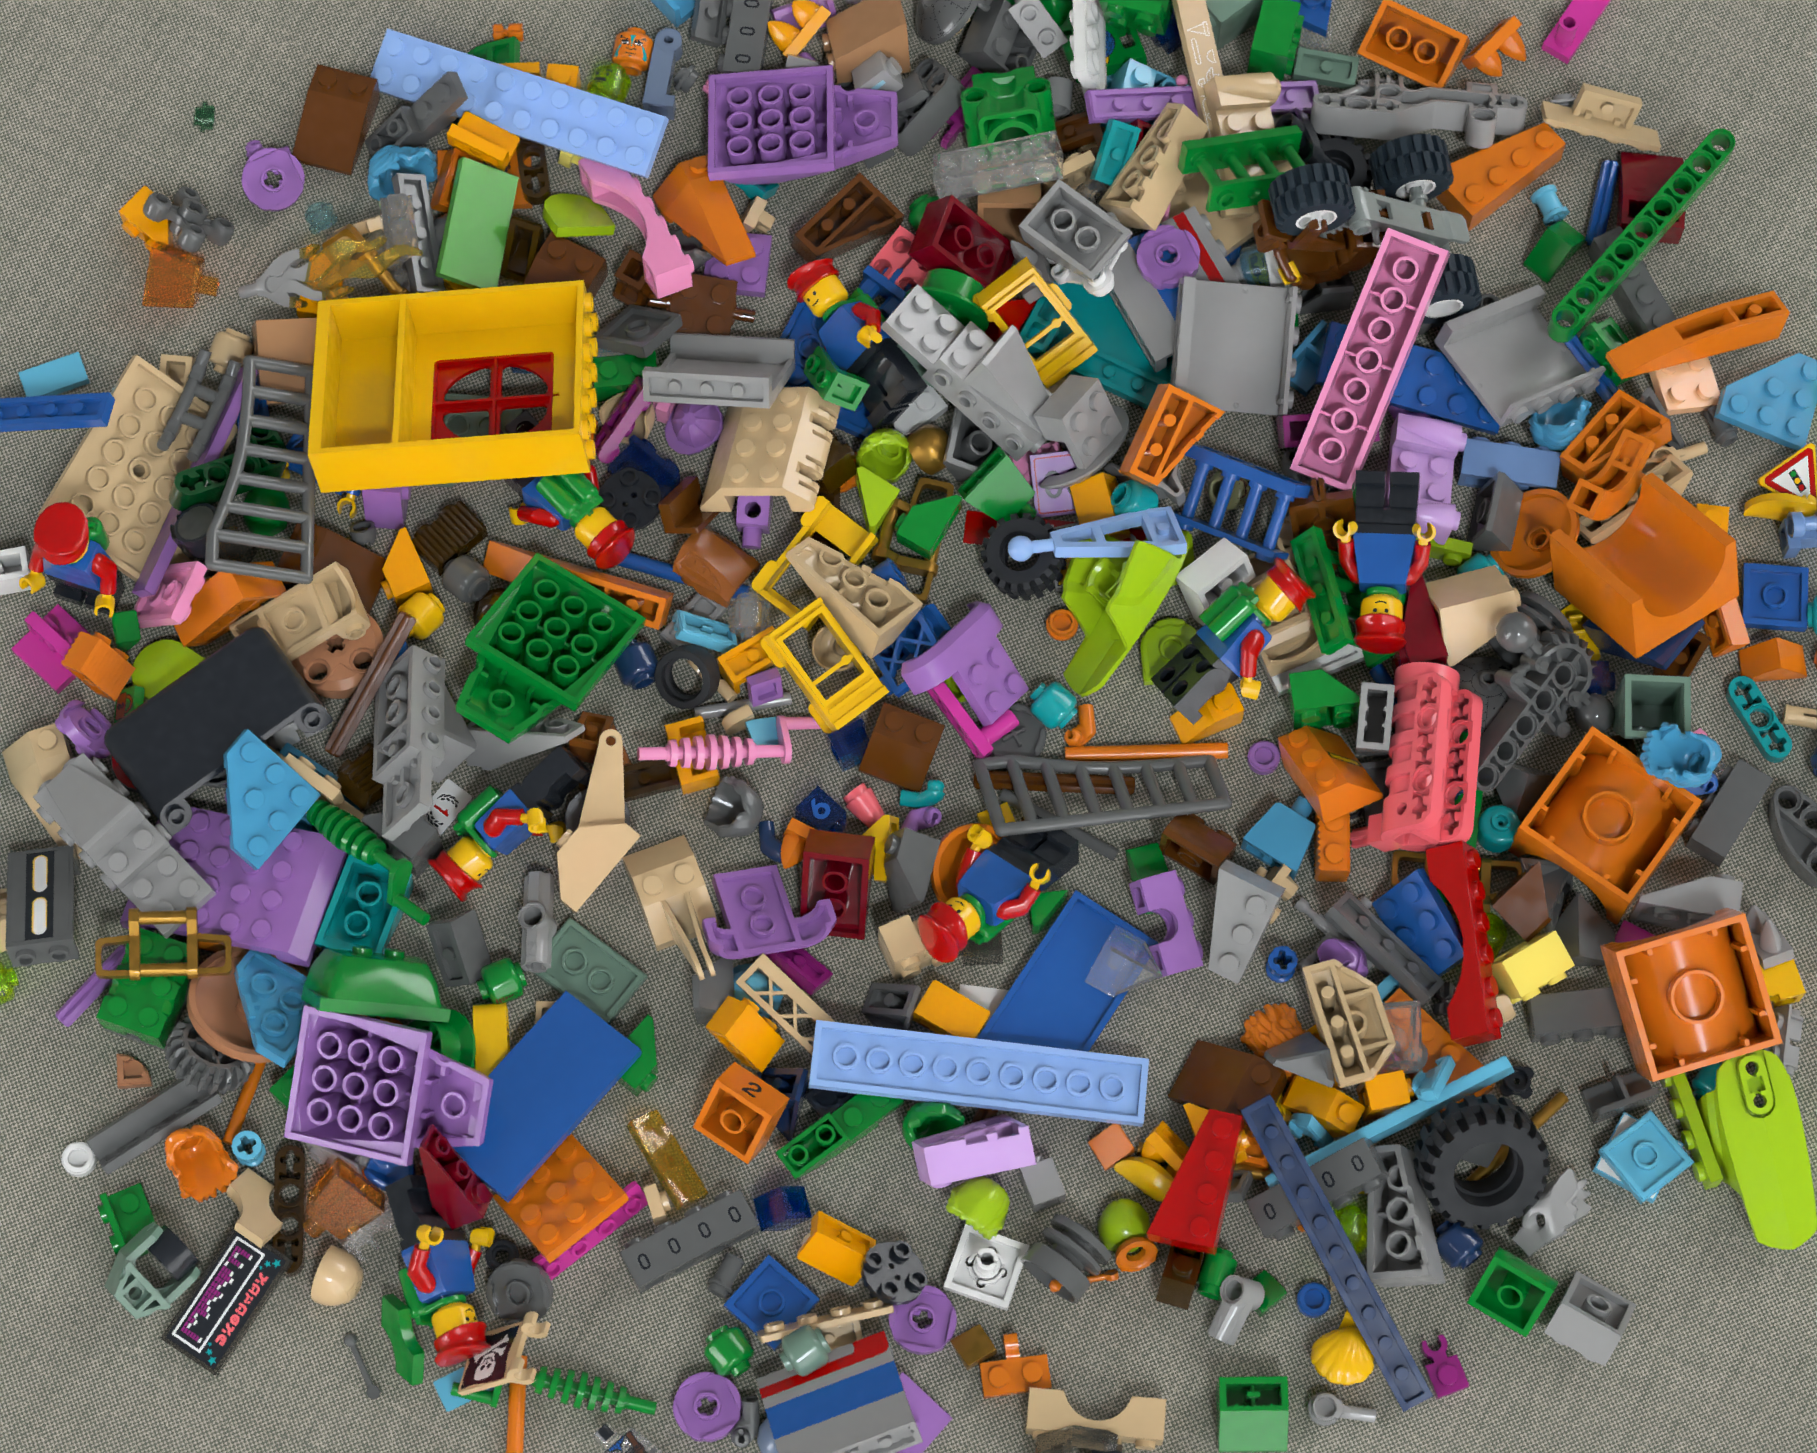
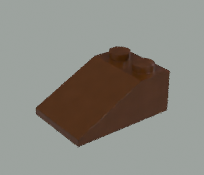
(336, 119)
(566, 261)
(329, 547)
(1226, 1079)

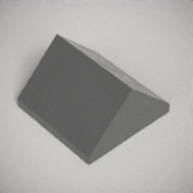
(966, 447)
(1495, 515)

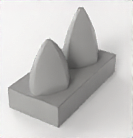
(1039, 261)
(1768, 940)

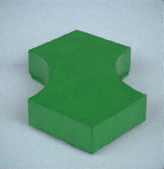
(407, 1351)

